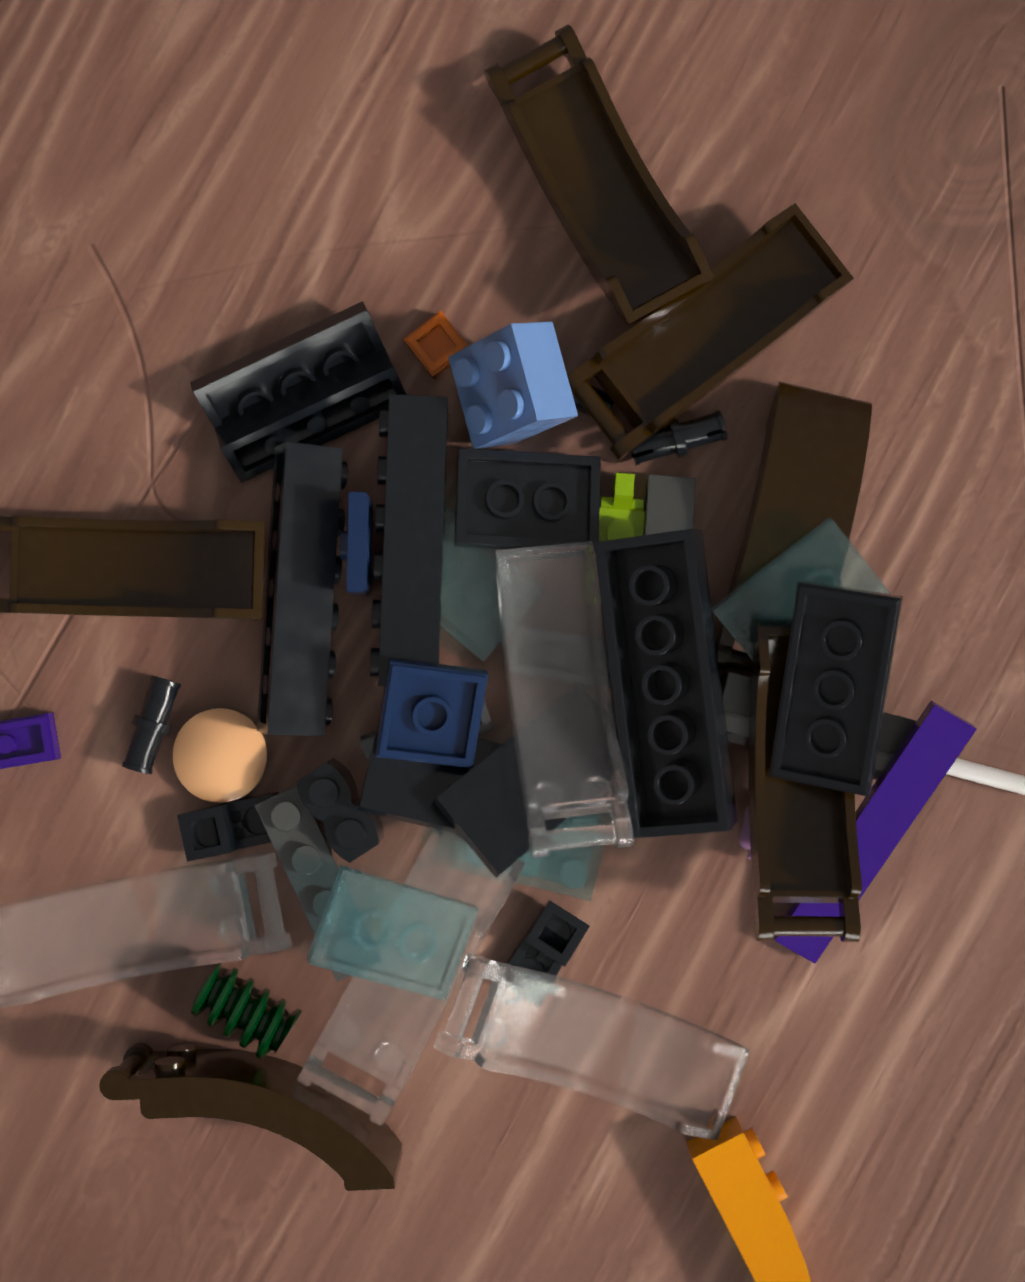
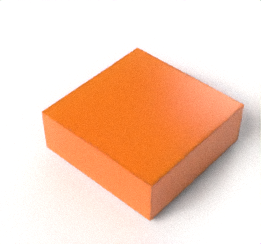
(434, 343)

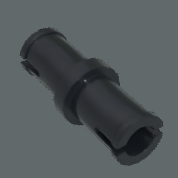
(680, 437)
(151, 725)

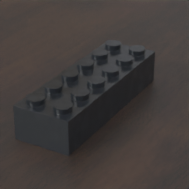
(666, 683)

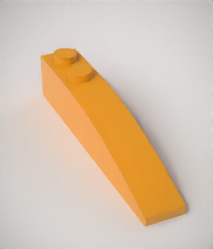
(750, 1203)

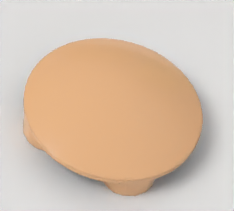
(219, 755)

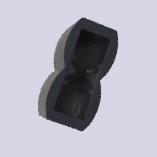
(333, 799)

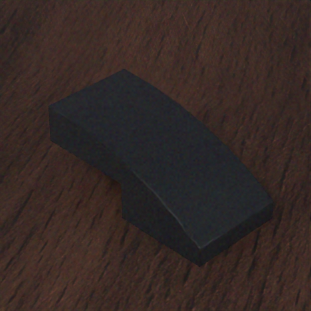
(223, 828)
(549, 940)

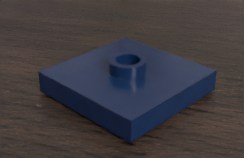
(357, 544)
(431, 713)

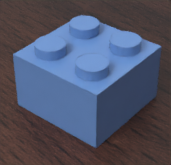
(513, 384)

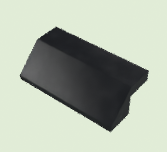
(299, 390)

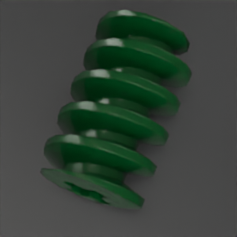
(244, 1011)

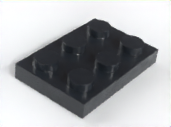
(525, 499)

